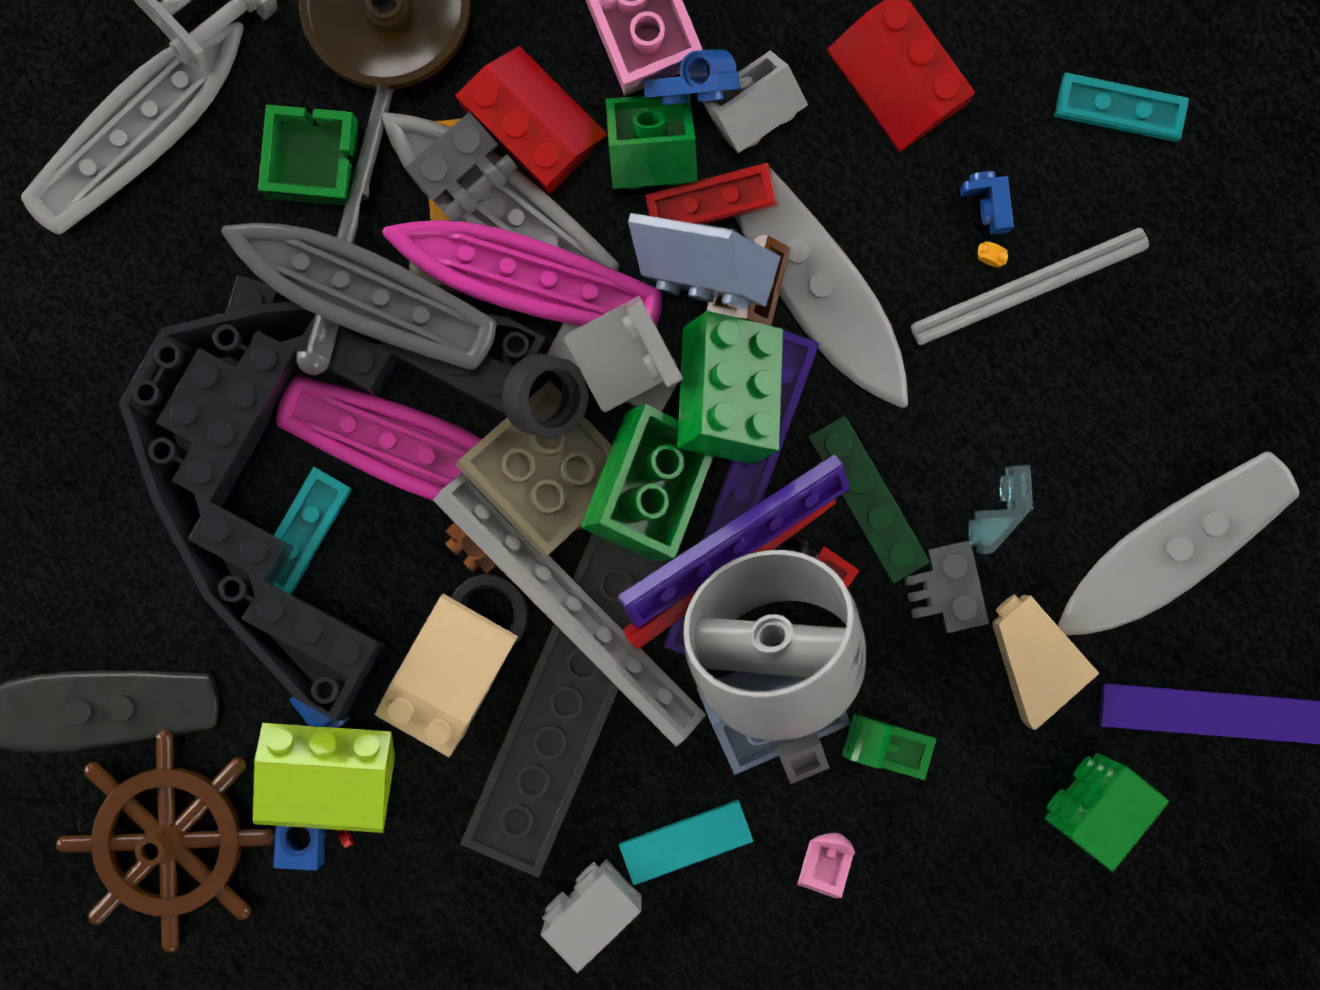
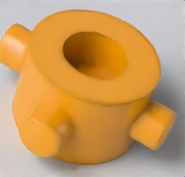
(992, 254)

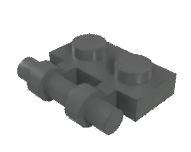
(452, 158)

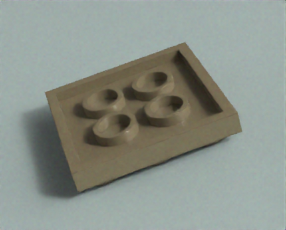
(537, 480)

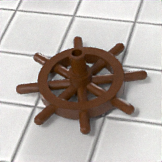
(166, 841)

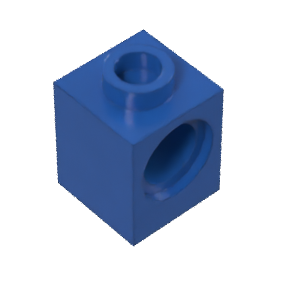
(294, 856)

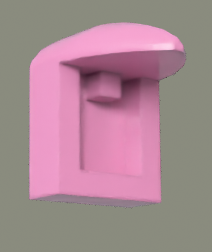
(827, 864)

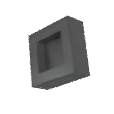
(802, 757)

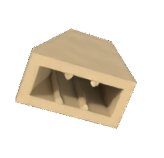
(1038, 659)

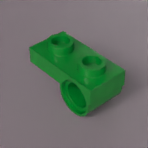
(888, 747)

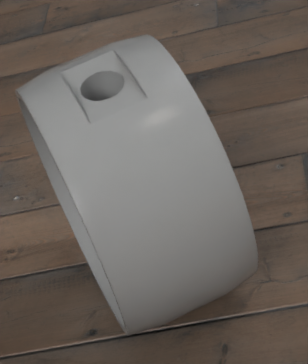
(826, 655)

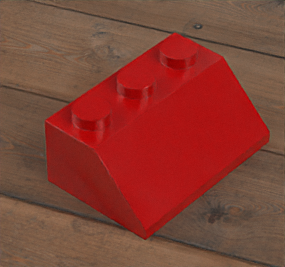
(900, 71)
(531, 118)

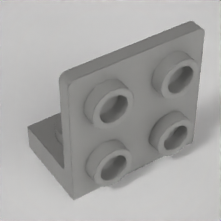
(622, 354)

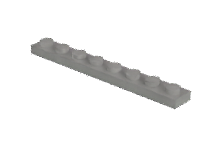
(571, 611)

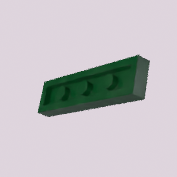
(871, 502)

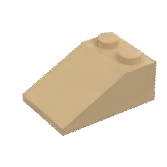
(446, 675)

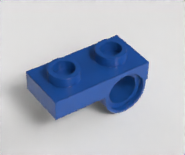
(695, 78)

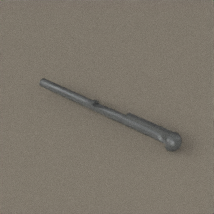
(324, 332)

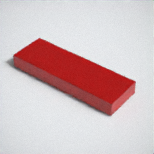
(716, 197)

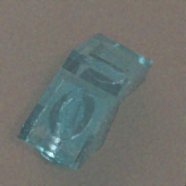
(994, 526)

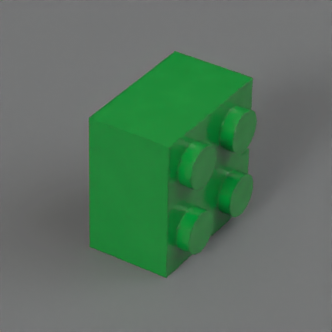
(308, 160)

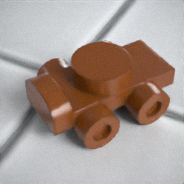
(477, 557)

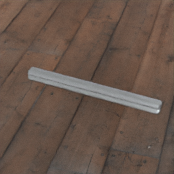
(1030, 286)

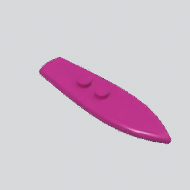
(518, 271)
(375, 434)

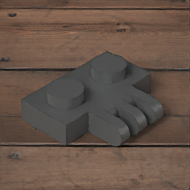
(950, 588)

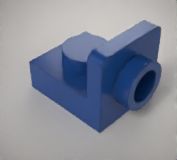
(996, 208)

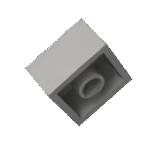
(591, 915)

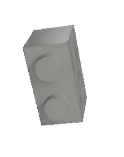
(763, 102)

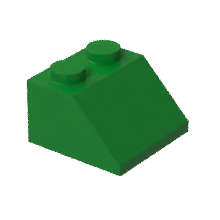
(650, 142)

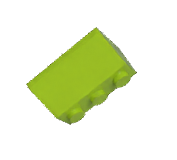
(322, 777)

